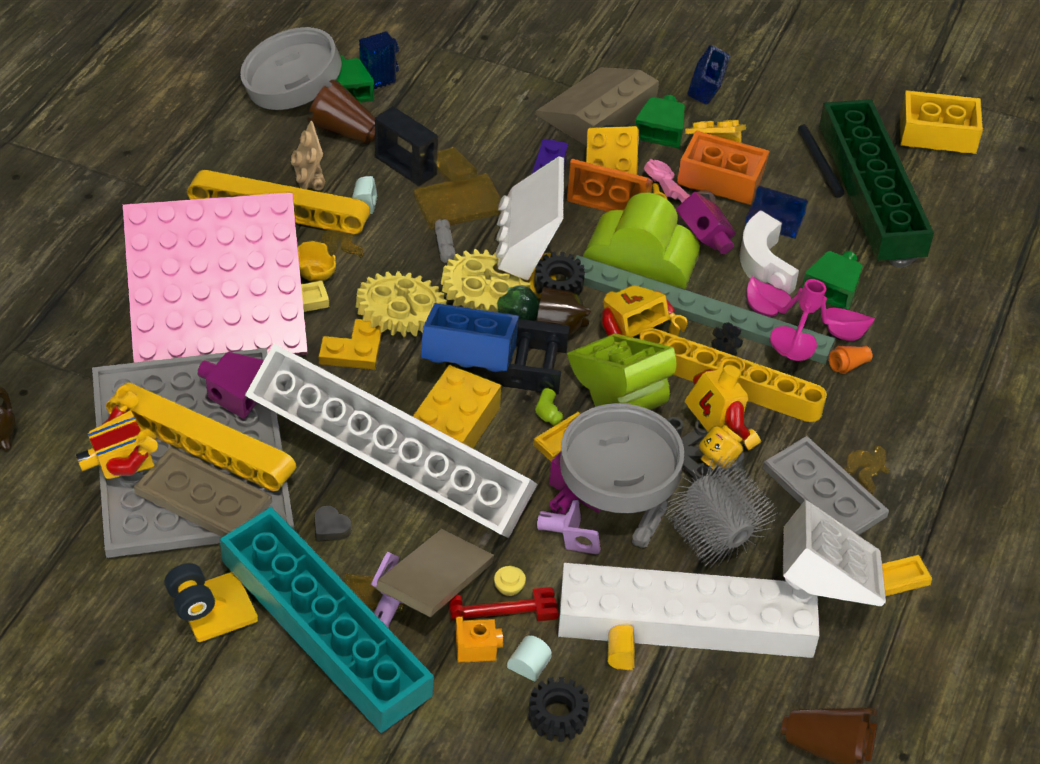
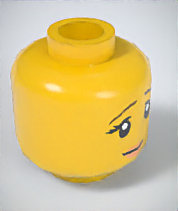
(720, 443)

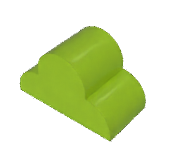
(646, 241)
(625, 370)

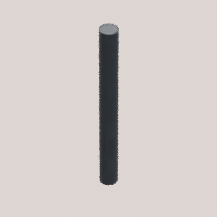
(821, 161)

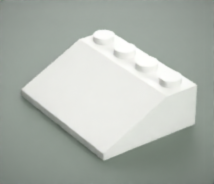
(530, 219)
(830, 559)

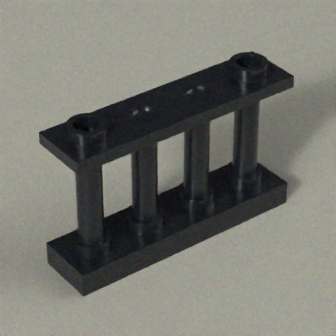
(532, 335)

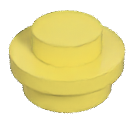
(509, 580)

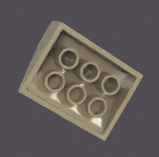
(600, 100)

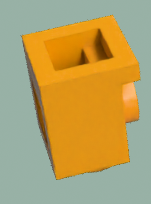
(477, 640)

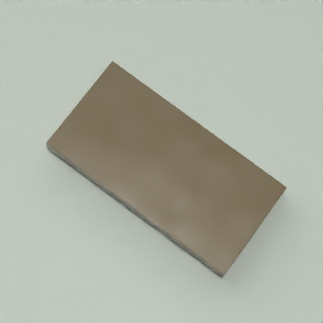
(201, 493)
(434, 572)

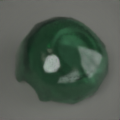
(520, 302)

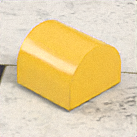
(621, 647)

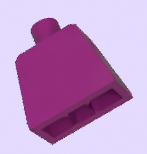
(707, 222)
(230, 381)

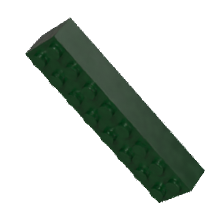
(875, 180)

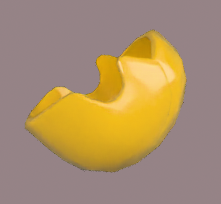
(315, 261)

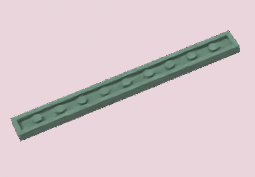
(698, 307)

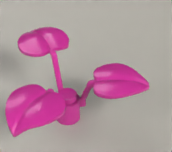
(791, 343)

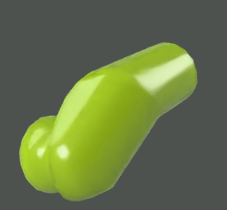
(546, 409)

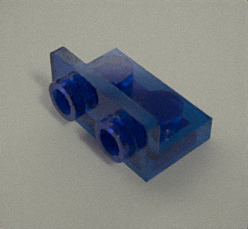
(782, 207)

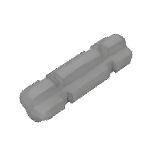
(444, 240)
(648, 525)

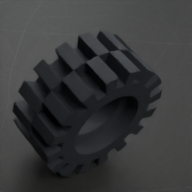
(559, 265)
(558, 725)

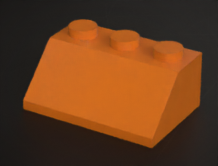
(722, 167)
(603, 186)

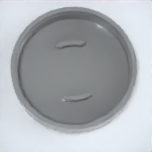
(290, 68)
(621, 458)

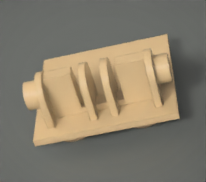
(307, 160)

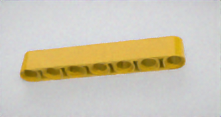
(310, 206)
(762, 384)
(210, 439)

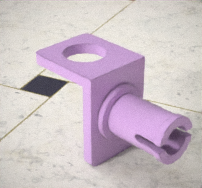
(568, 525)
(387, 605)

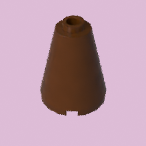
(342, 114)
(833, 733)

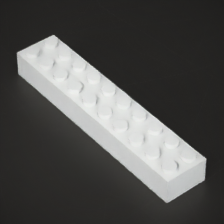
(392, 440)

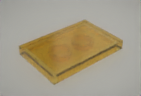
(458, 201)

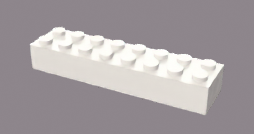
(689, 610)

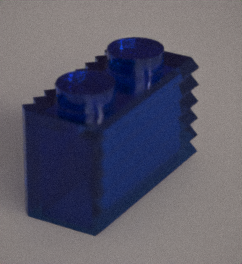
(379, 58)
(708, 74)

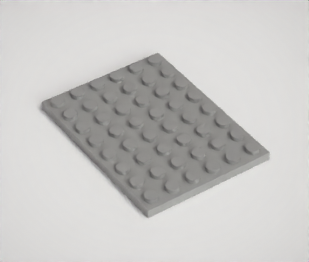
(138, 524)

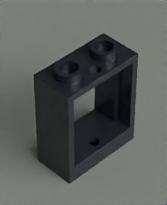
(415, 166)

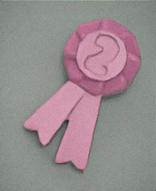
(663, 174)

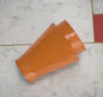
(847, 358)

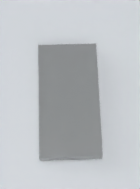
(815, 477)

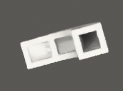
(758, 261)

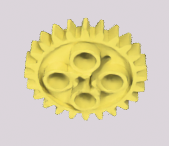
(477, 281)
(397, 302)

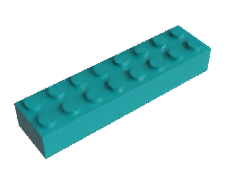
(327, 619)

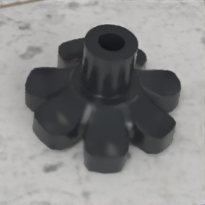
(727, 338)

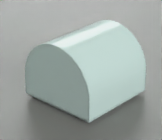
(366, 191)
(530, 658)

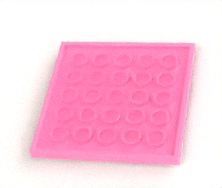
(213, 276)

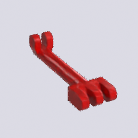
(542, 604)

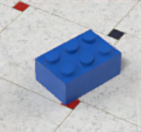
(469, 337)

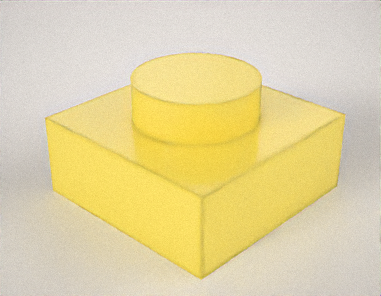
(314, 296)

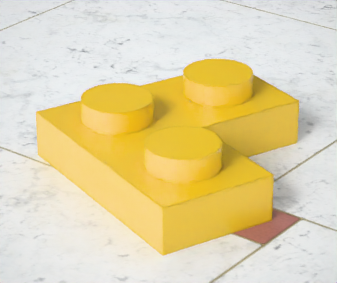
(357, 352)

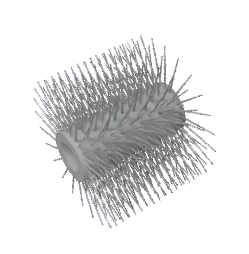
(720, 511)

